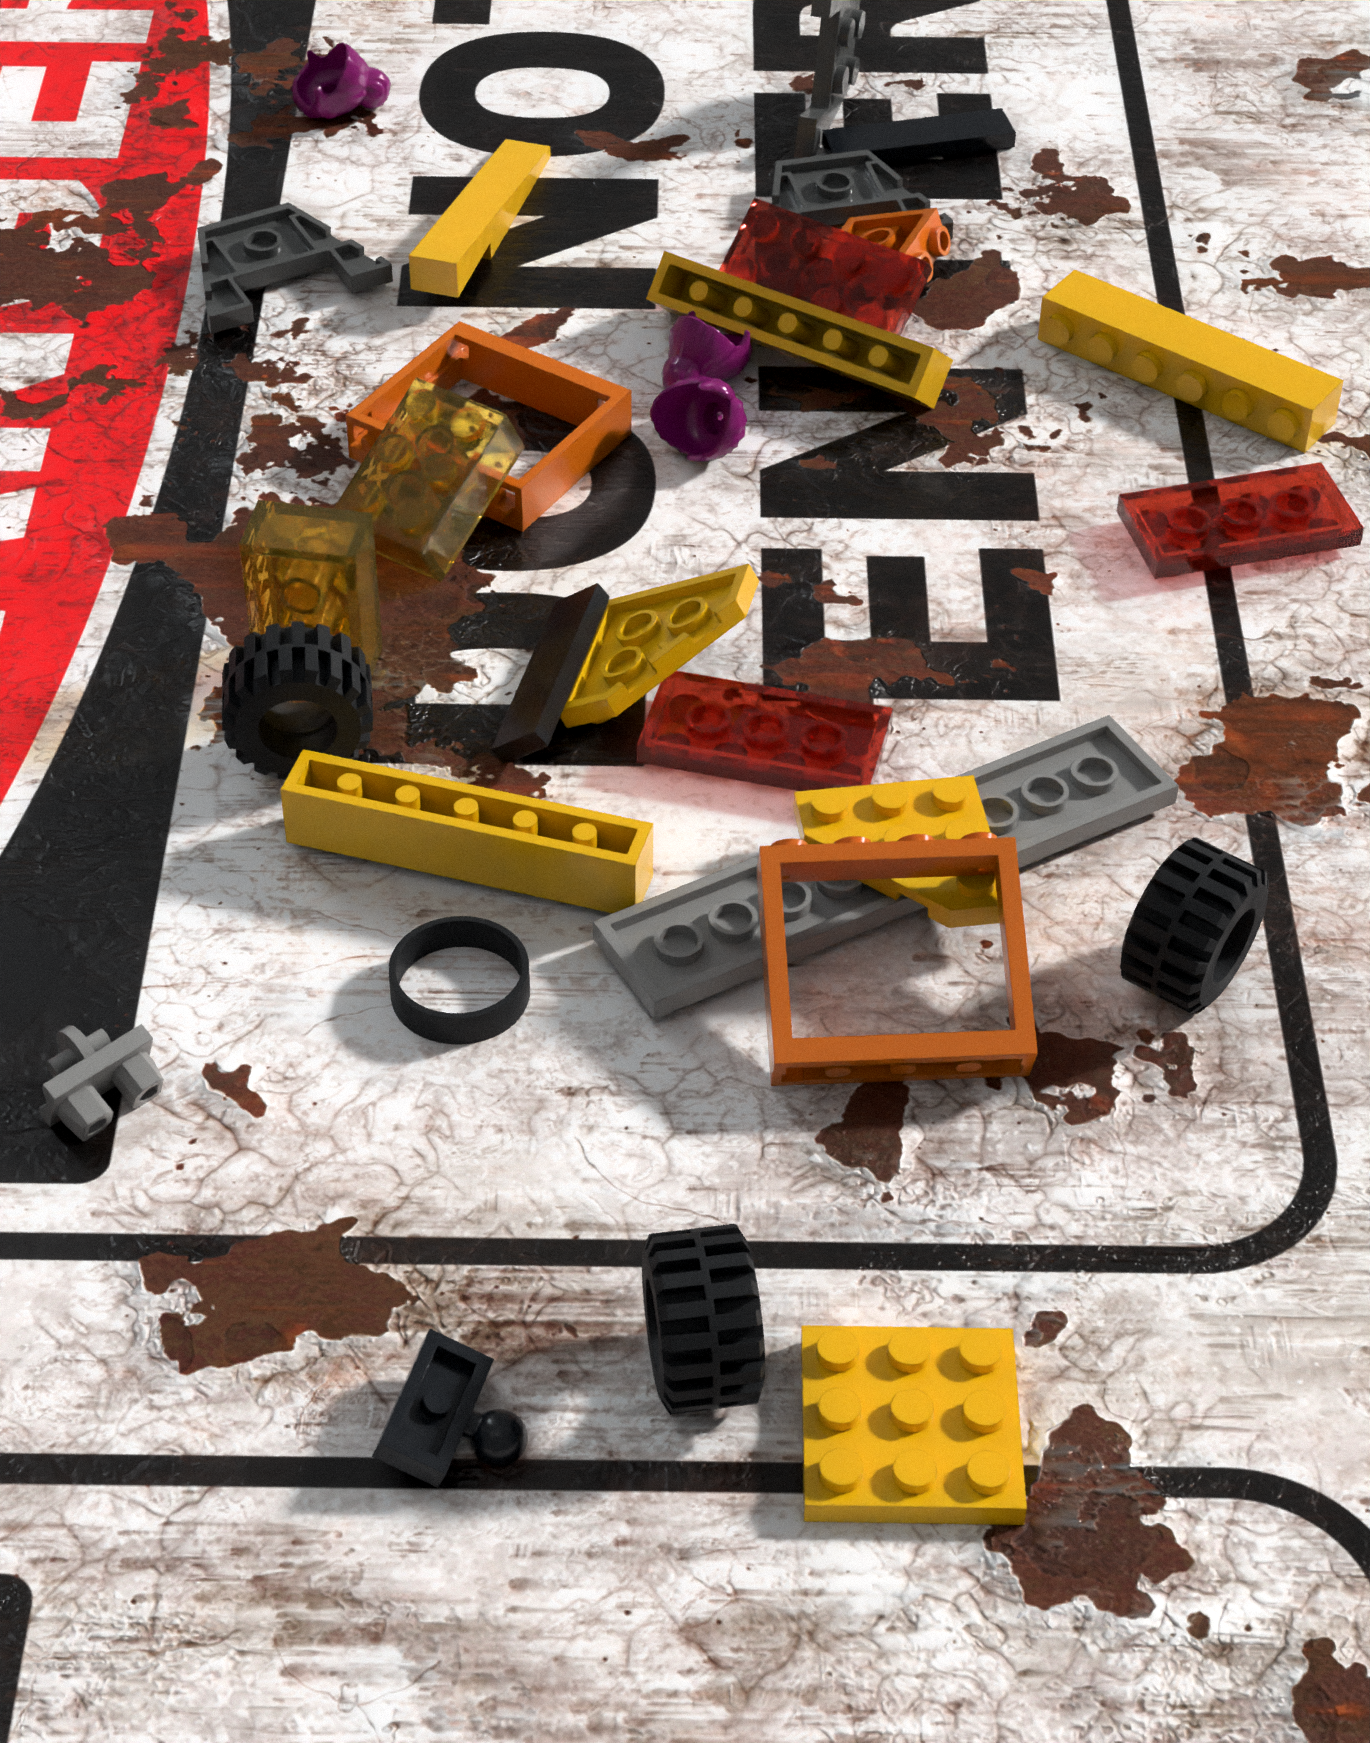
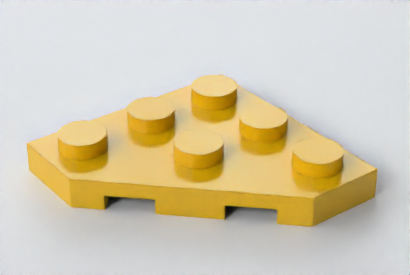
(651, 637)
(893, 810)

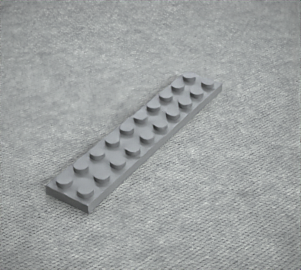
(709, 930)

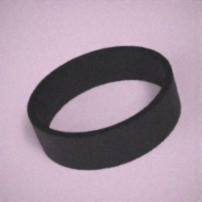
(451, 933)

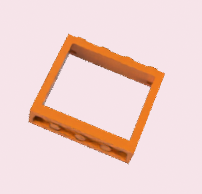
(523, 377)
(895, 1055)

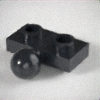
(438, 1411)

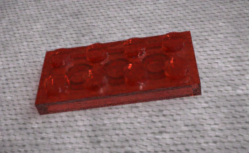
(826, 266)
(1239, 520)
(763, 734)

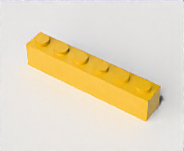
(801, 329)
(1190, 360)
(467, 832)

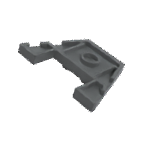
(834, 69)
(843, 187)
(270, 248)

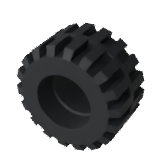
(295, 666)
(1194, 925)
(703, 1319)

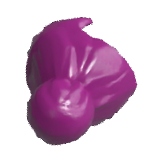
(338, 84)
(704, 351)
(691, 418)

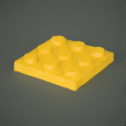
(911, 1426)

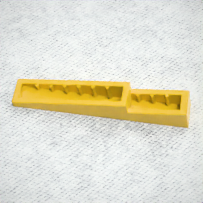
(476, 219)

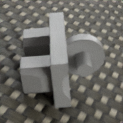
(91, 1068)

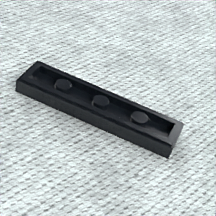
(925, 136)
(550, 674)

